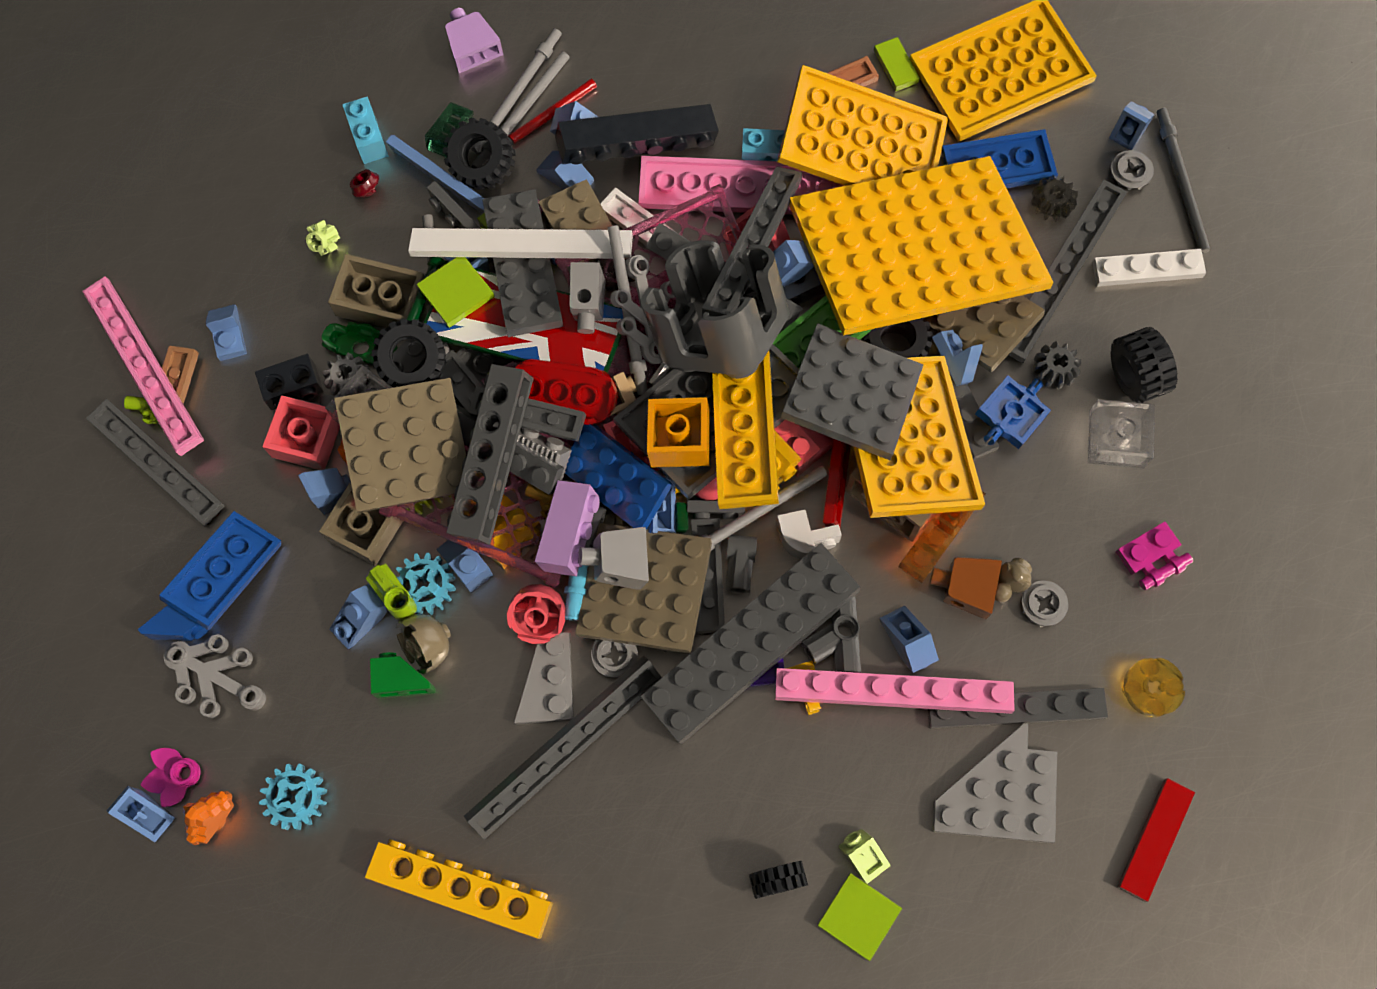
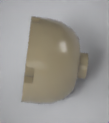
(424, 640)

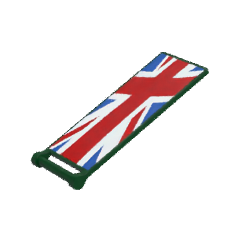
(486, 330)

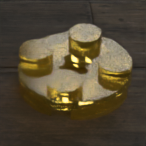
(1151, 670)

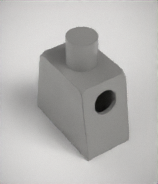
(587, 294)
(618, 558)

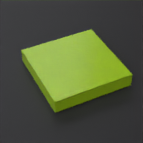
(455, 290)
(859, 917)

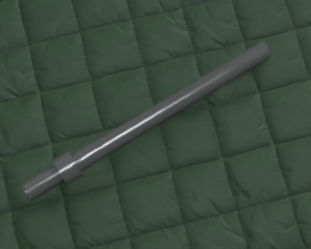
(1169, 134)

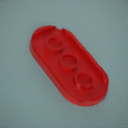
(572, 387)

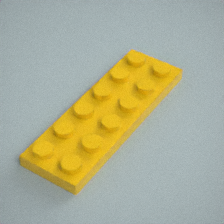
(745, 439)

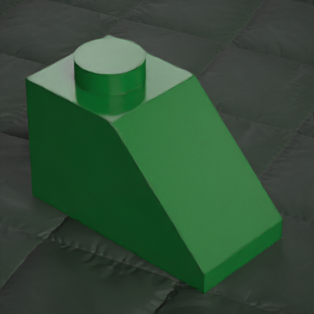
(395, 677)

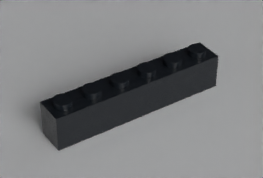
(636, 134)

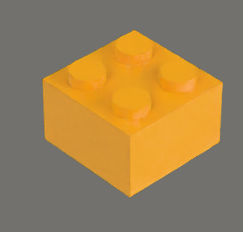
(678, 432)

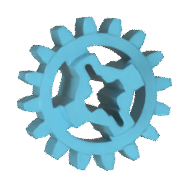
(430, 574)
(282, 803)

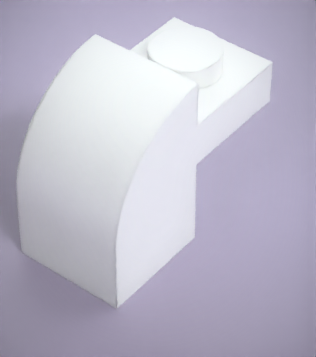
(798, 537)

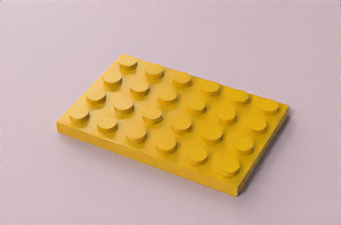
(1002, 68)
(857, 132)
(932, 457)

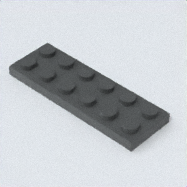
(523, 283)

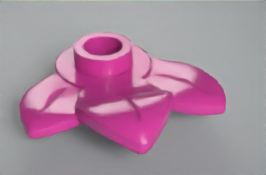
(168, 777)

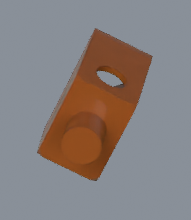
(969, 584)

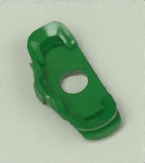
(342, 339)

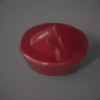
(364, 183)

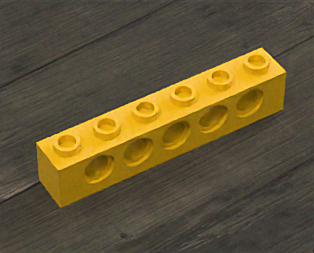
(384, 871)

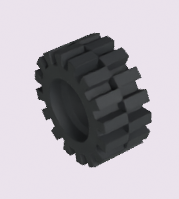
(778, 879)

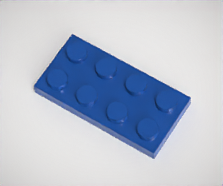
(1018, 157)
(617, 476)
(220, 570)

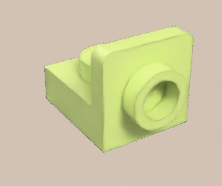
(864, 855)

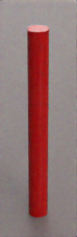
(549, 113)

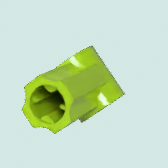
(391, 592)

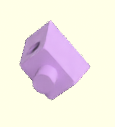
(471, 40)

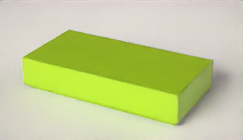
(896, 64)

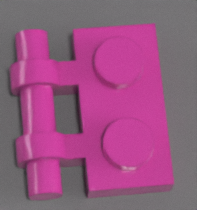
(1150, 547)

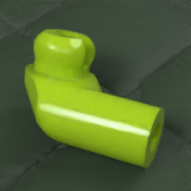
(140, 404)

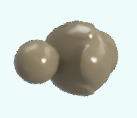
(1013, 577)

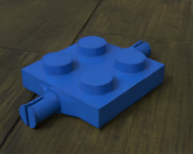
(1013, 412)

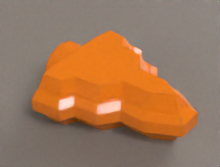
(206, 816)

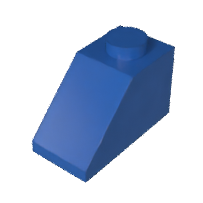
(172, 625)

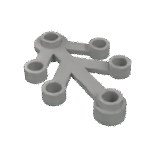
(645, 341)
(209, 673)

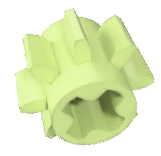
(322, 238)

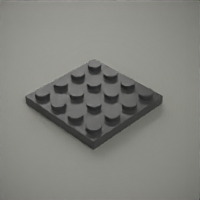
(853, 391)

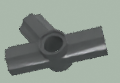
(830, 641)

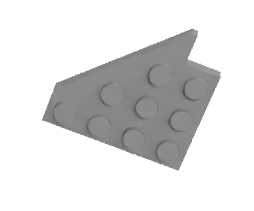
(1004, 795)

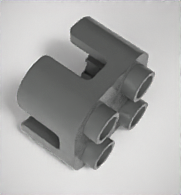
(724, 343)

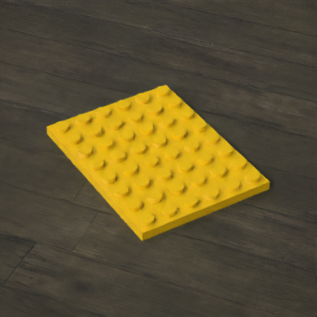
(918, 245)

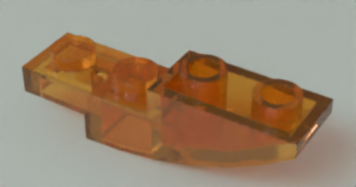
(933, 543)

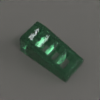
(435, 138)

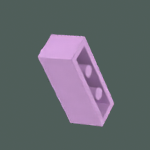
(567, 527)

